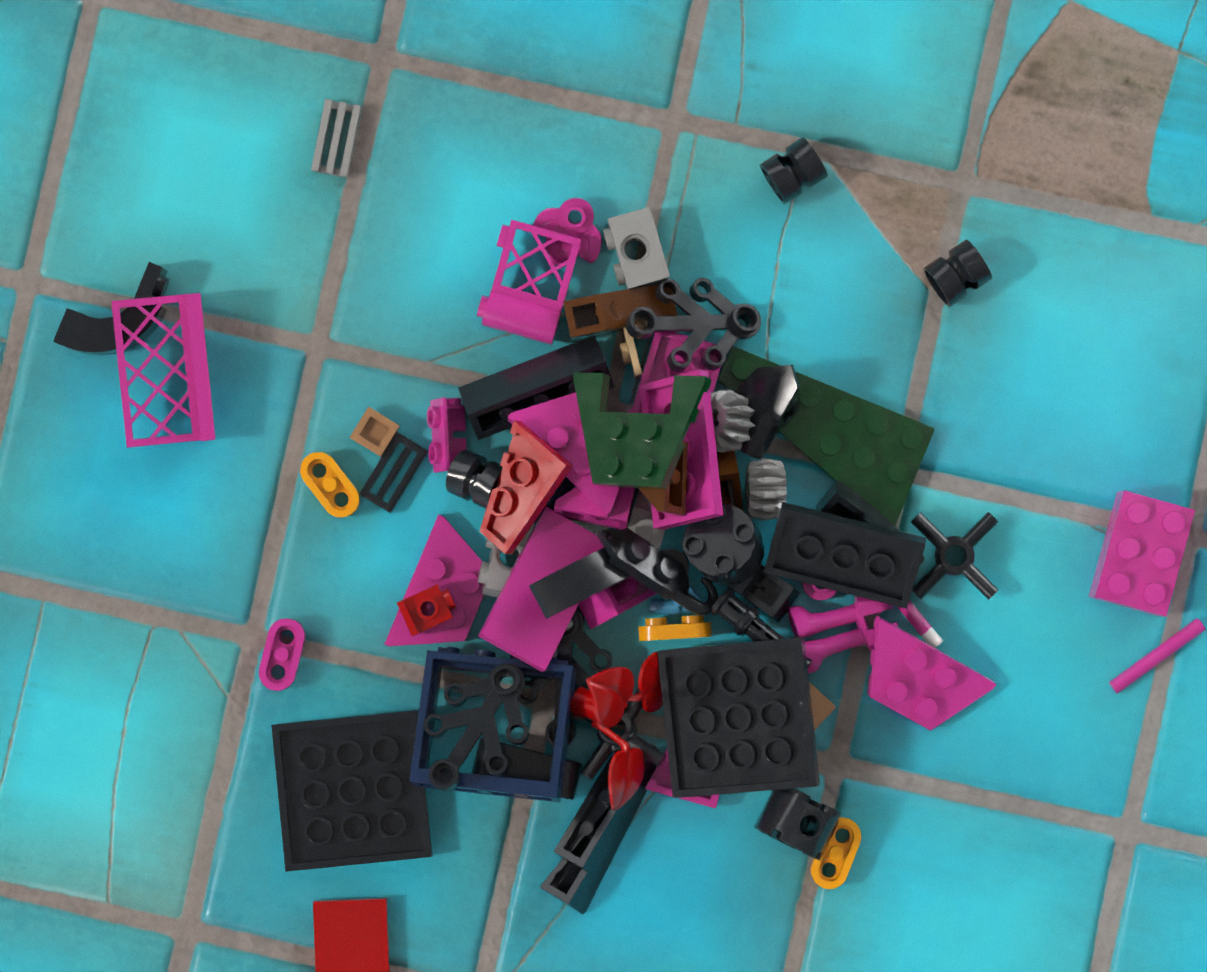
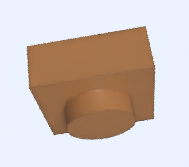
(374, 431)

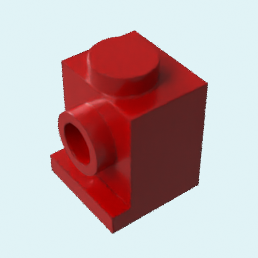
(416, 620)

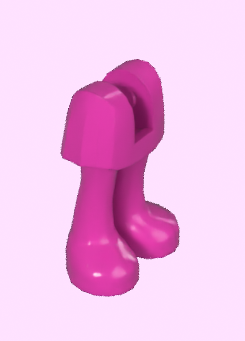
(806, 624)

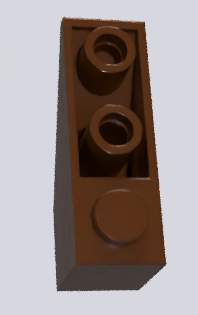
(608, 311)

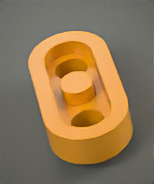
(330, 484)
(659, 629)
(839, 854)

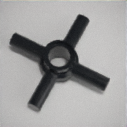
(942, 567)
(608, 745)

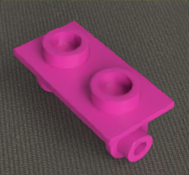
(444, 418)

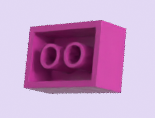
(1141, 553)

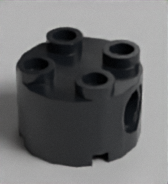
(725, 546)
(798, 821)

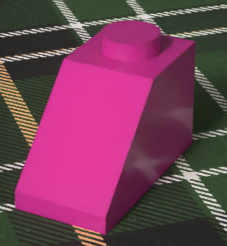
(578, 507)
(614, 601)

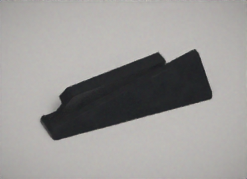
(592, 842)

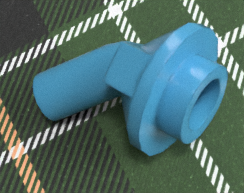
(669, 606)

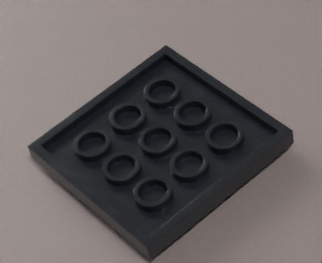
(738, 717)
(349, 791)

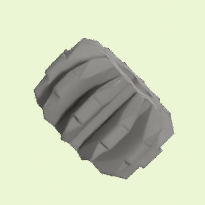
(730, 420)
(765, 488)

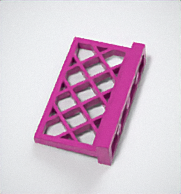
(195, 364)

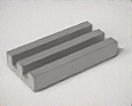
(341, 108)

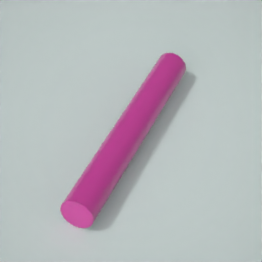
(1157, 656)

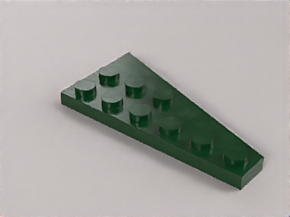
(848, 436)

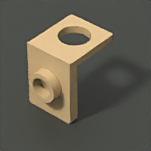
(629, 352)

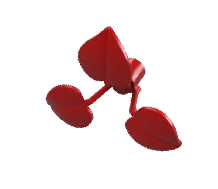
(605, 706)

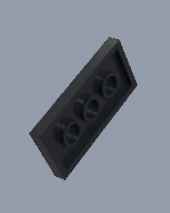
(845, 555)

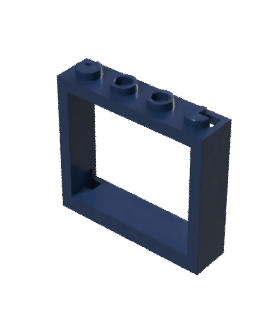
(484, 662)

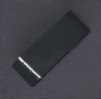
(529, 766)

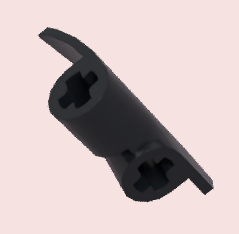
(772, 397)

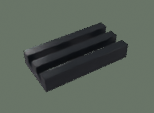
(378, 499)

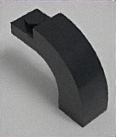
(97, 335)

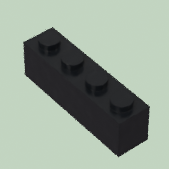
(529, 384)

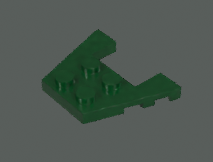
(635, 447)

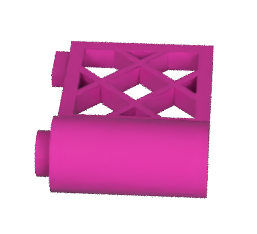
(521, 311)

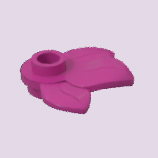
(558, 221)

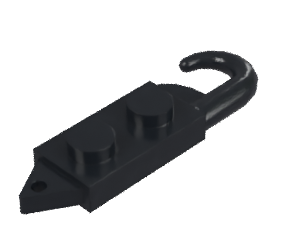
(655, 569)

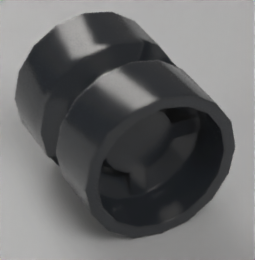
(793, 170)
(955, 274)
(473, 477)

